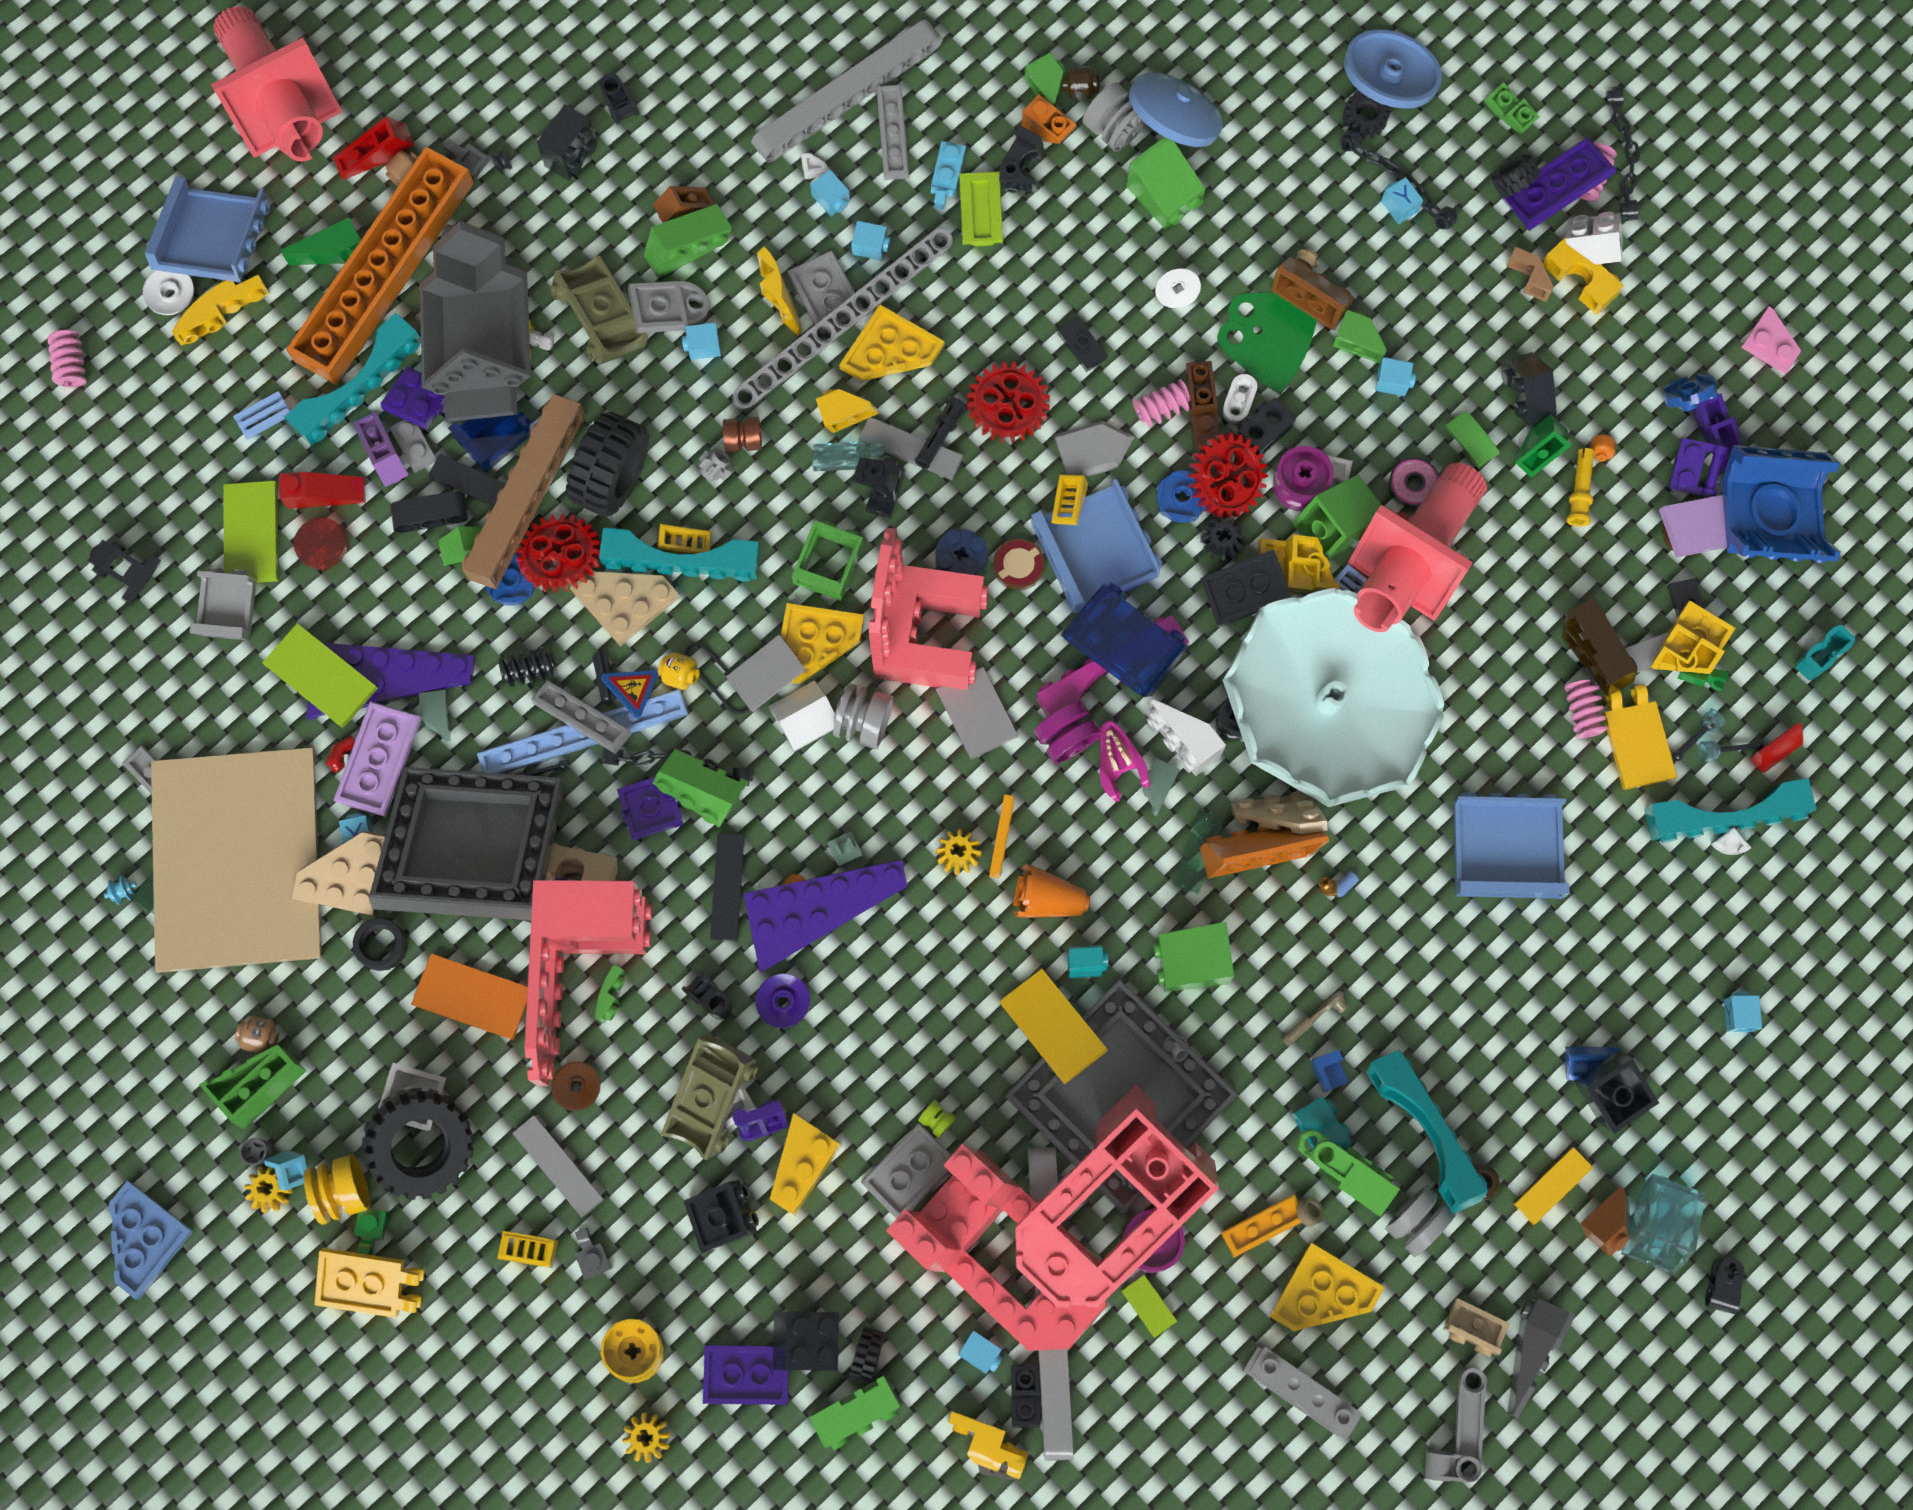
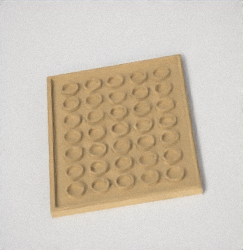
(229, 859)

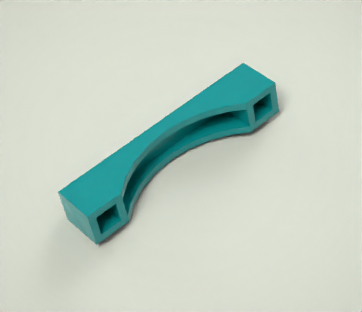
(317, 415)
(733, 559)
(1676, 818)
(1397, 1082)

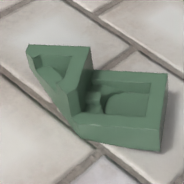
(435, 712)
(1162, 778)

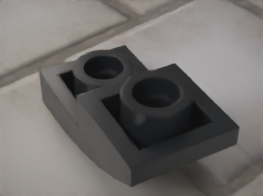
(1025, 1396)

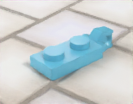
(947, 172)

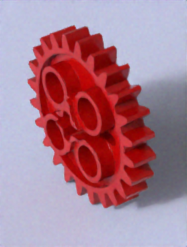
(989, 414)
(1218, 454)
(559, 553)

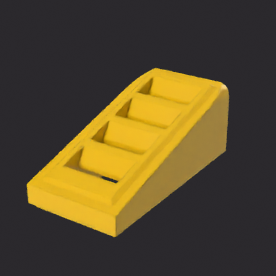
(1064, 483)
(683, 532)
(549, 1253)

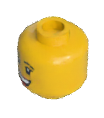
(678, 671)

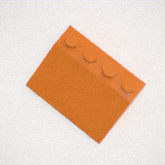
(1257, 849)

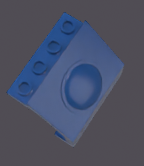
(1777, 503)

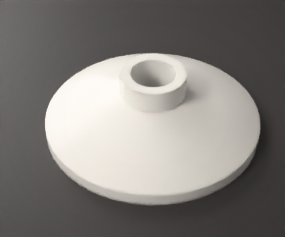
(160, 285)

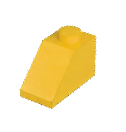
(843, 409)

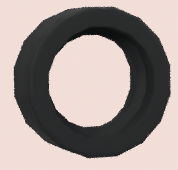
(363, 932)

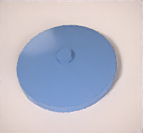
(1392, 69)
(1175, 109)

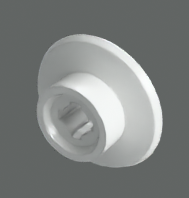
(1182, 294)

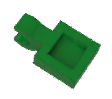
(1715, 680)
(370, 1226)

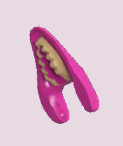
(1118, 757)

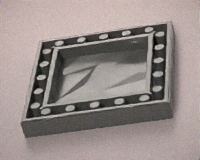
(467, 843)
(1185, 1092)

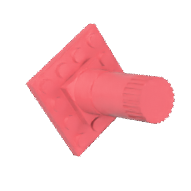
(273, 94)
(1413, 558)

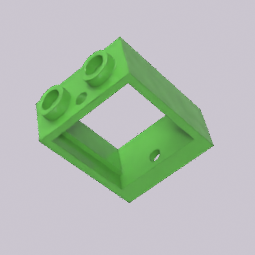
(819, 583)

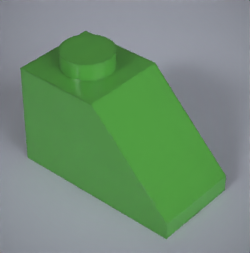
(1045, 77)
(1360, 337)

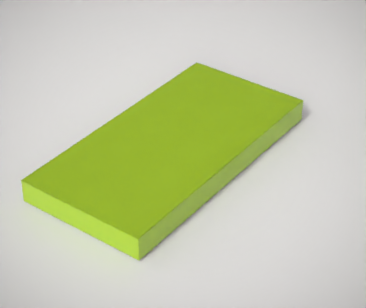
(251, 529)
(320, 675)

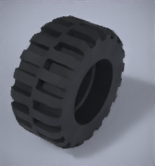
(607, 464)
(430, 1177)

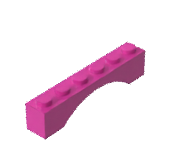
(1075, 683)

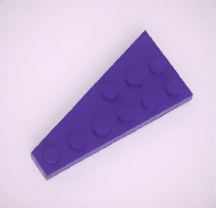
(402, 672)
(803, 911)

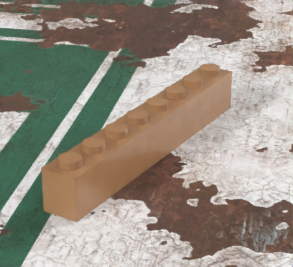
(523, 491)

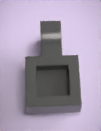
(468, 157)
(593, 1258)

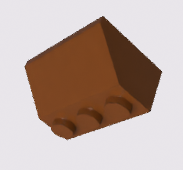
(1312, 292)

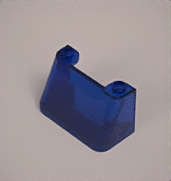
(1125, 641)

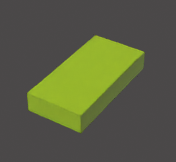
(1149, 1306)

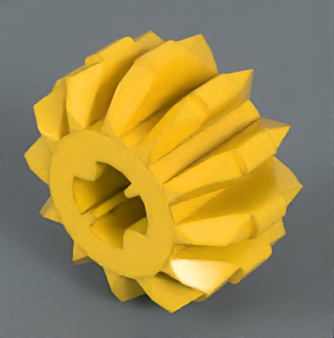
(962, 844)
(260, 1198)
(640, 1445)

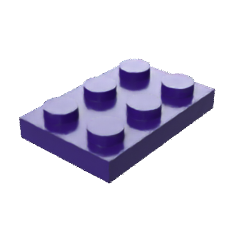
(743, 1376)

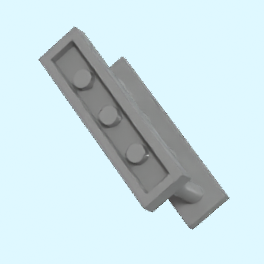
(1302, 1392)

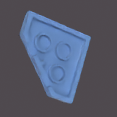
(142, 1238)

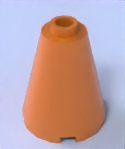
(1047, 895)

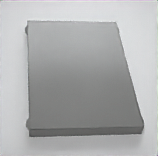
(765, 673)

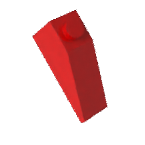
(374, 148)
(320, 489)

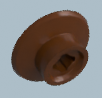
(563, 1084)

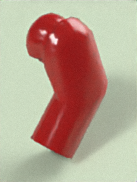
(337, 752)

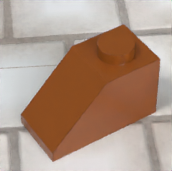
(681, 201)
(1609, 1223)

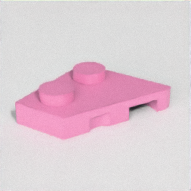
(1772, 342)

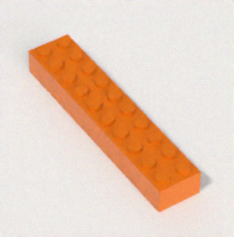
(380, 266)

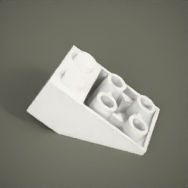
(1188, 736)

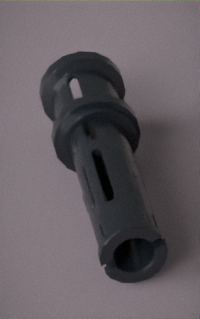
(945, 423)

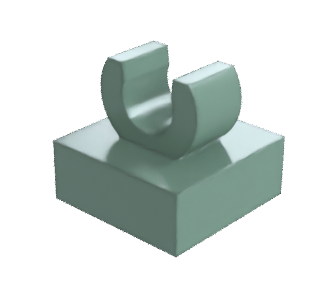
(845, 849)

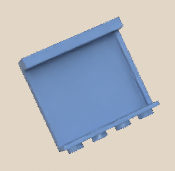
(206, 232)
(1100, 548)
(1509, 846)

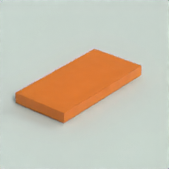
(471, 997)

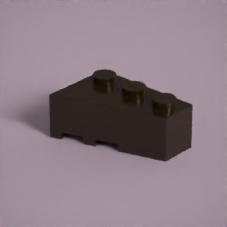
(1598, 647)

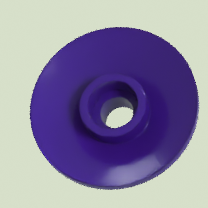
(780, 987)

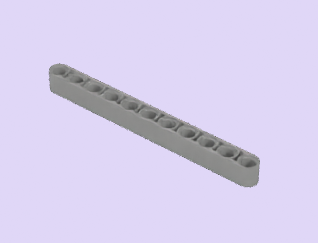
(848, 308)
(1052, 1363)

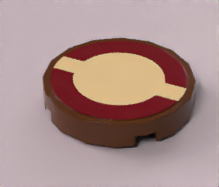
(1018, 564)

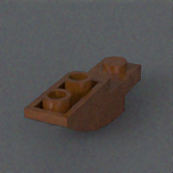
(1202, 402)

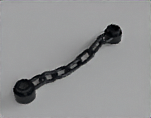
(1615, 98)
(1352, 139)
(613, 759)

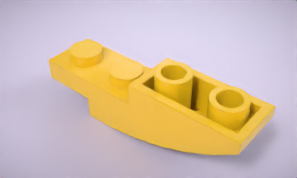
(208, 311)

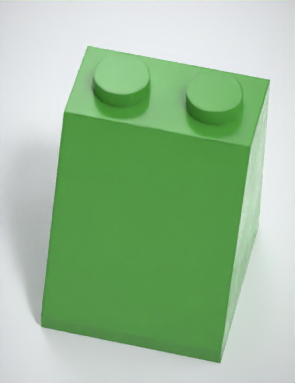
(1165, 183)
(1339, 515)
(1194, 958)

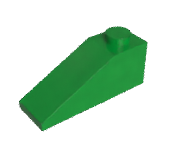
(327, 246)

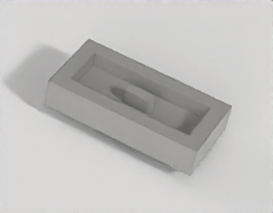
(413, 445)

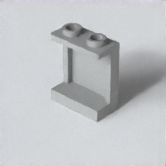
(225, 604)

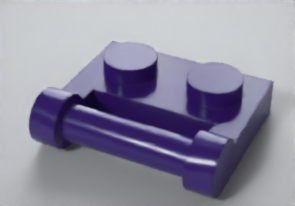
(1689, 464)
(769, 1118)

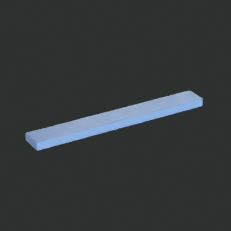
(567, 739)

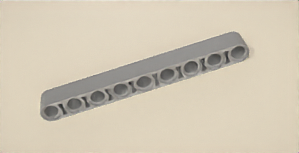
(846, 91)

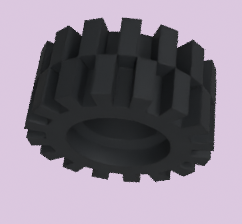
(1365, 127)
(1515, 175)
(867, 1354)

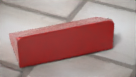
(1779, 748)

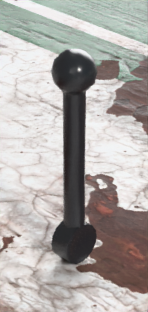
(562, 765)

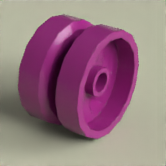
(1302, 476)
(1067, 732)
(1166, 1254)

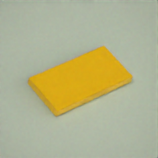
(1053, 1026)

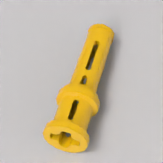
(1581, 498)

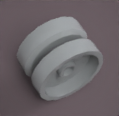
(1416, 1216)

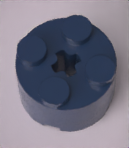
(962, 543)

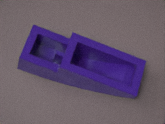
(1717, 425)

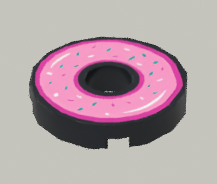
(1407, 469)

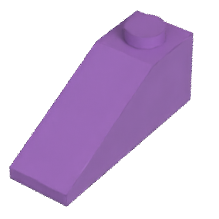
(380, 449)

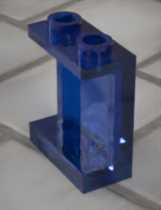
(491, 438)

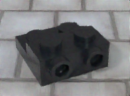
(721, 1215)

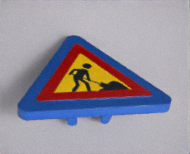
(631, 688)

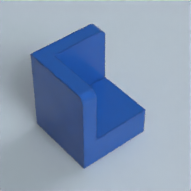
(1329, 1071)

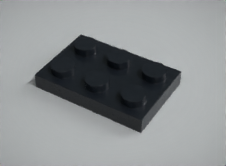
(1245, 587)

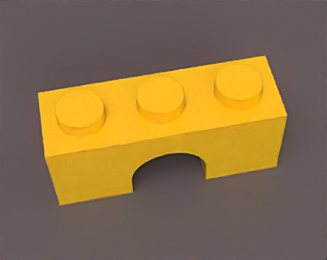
(1601, 284)

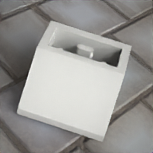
(1596, 237)

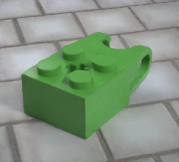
(1350, 1172)

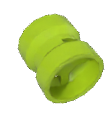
(936, 1118)

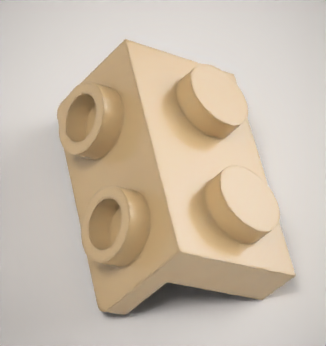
(1476, 1327)

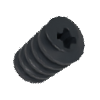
(528, 667)

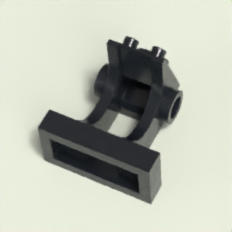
(1024, 148)
(884, 479)
(135, 577)

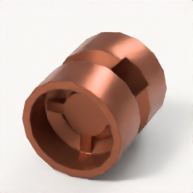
(742, 434)

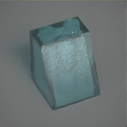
(1665, 1224)

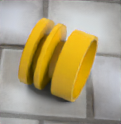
(331, 1190)
(620, 1340)

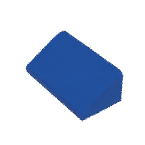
(1582, 1059)

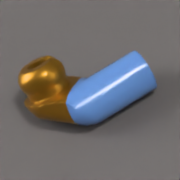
(1338, 888)

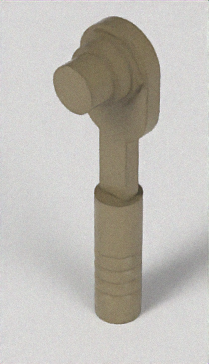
(1336, 1001)

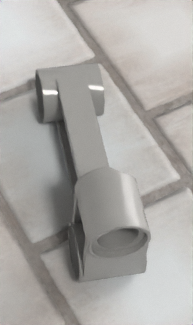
(1468, 1434)

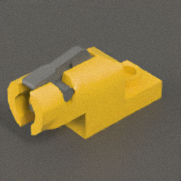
(988, 1450)

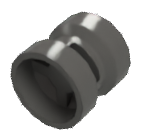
(252, 1149)

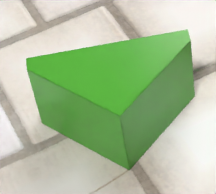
(457, 544)

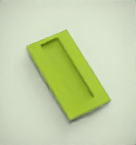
(981, 208)

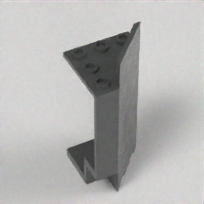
(474, 325)

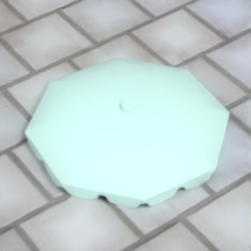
(1333, 700)

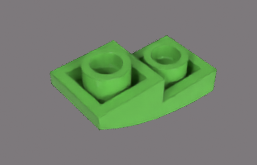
(1507, 107)
(1472, 438)
(606, 1003)

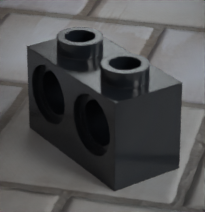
(1269, 431)

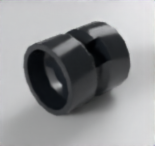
(1226, 724)

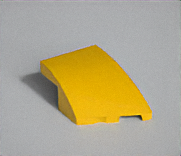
(776, 291)
(1302, 563)
(1693, 642)

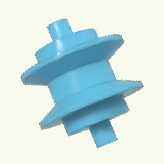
(119, 890)

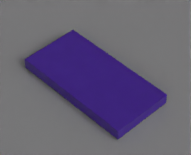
(1560, 183)

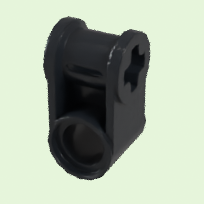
(619, 101)
(705, 993)
(1725, 1289)

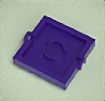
(411, 401)
(648, 809)

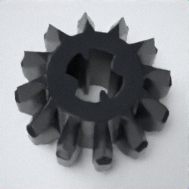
(1228, 546)

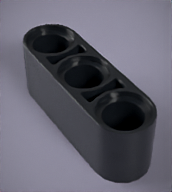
(429, 511)

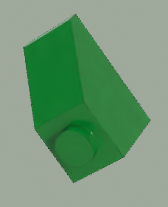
(1542, 445)

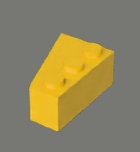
(801, 1164)

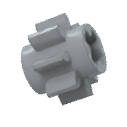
(714, 464)

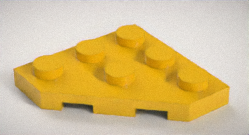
(890, 347)
(819, 635)
(1324, 1292)

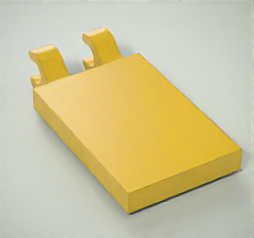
(1638, 740)
(365, 1283)

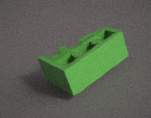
(685, 239)
(698, 787)
(254, 1085)
(856, 1413)

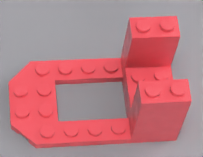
(897, 605)
(574, 920)
(1155, 1163)
(957, 1219)

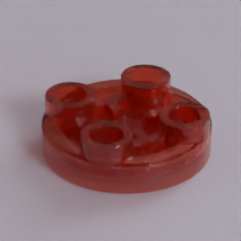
(321, 543)

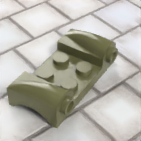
(600, 310)
(708, 1094)

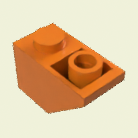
(1046, 121)

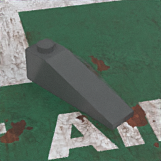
(1538, 1334)

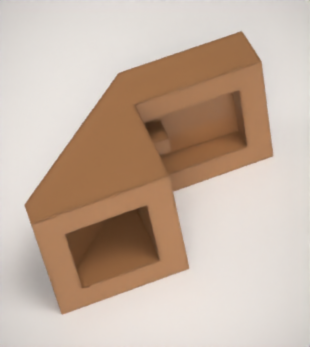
(1538, 283)

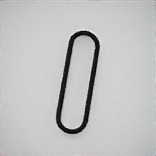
(708, 683)

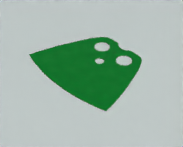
(1280, 347)

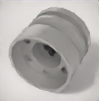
(1113, 117)
(863, 716)

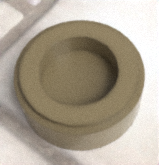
(1309, 1211)

